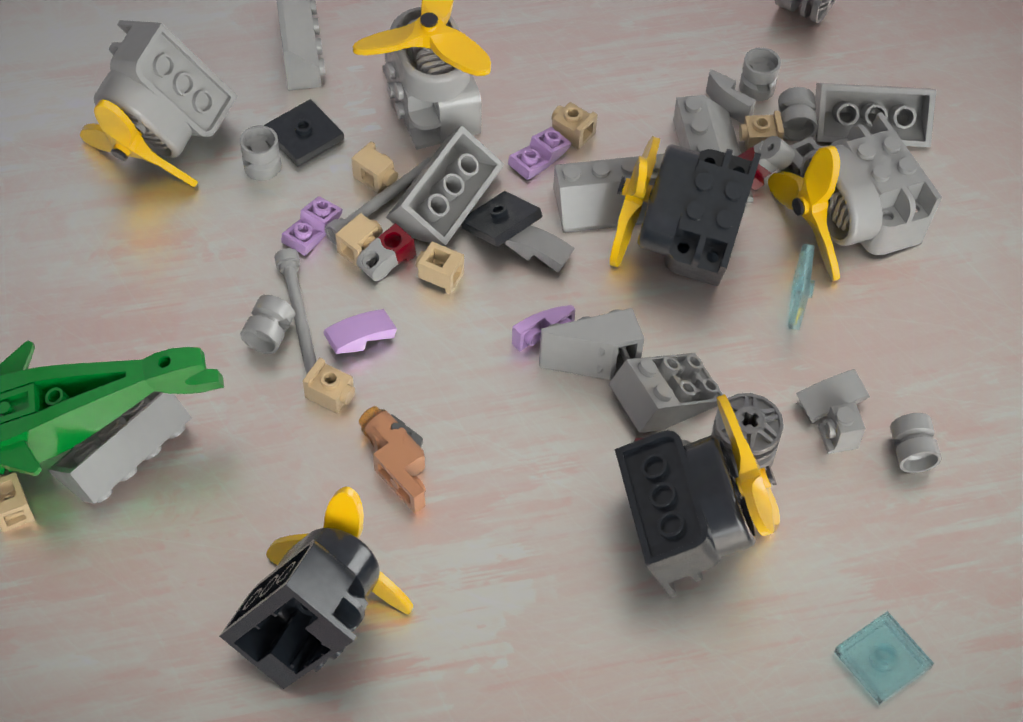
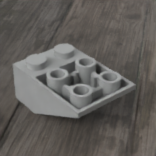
(592, 344)
(664, 390)

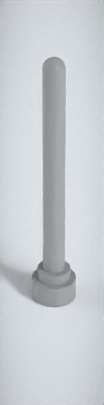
(377, 202)
(288, 264)

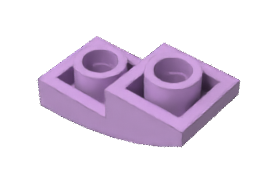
(540, 154)
(311, 227)
(529, 330)
(355, 331)

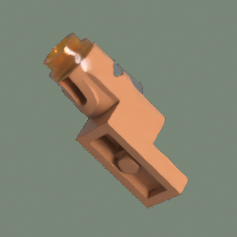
(397, 455)

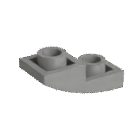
(722, 91)
(543, 245)
(832, 391)

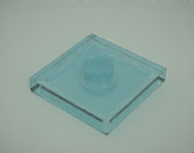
(801, 287)
(883, 657)

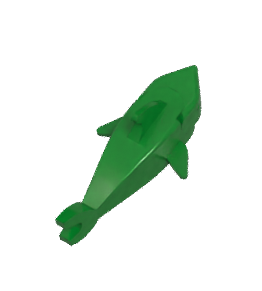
(65, 404)

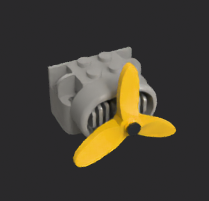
(430, 72)
(155, 98)
(861, 193)

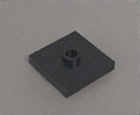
(305, 132)
(501, 218)

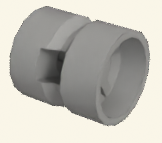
(760, 73)
(798, 113)
(260, 152)
(267, 325)
(915, 443)

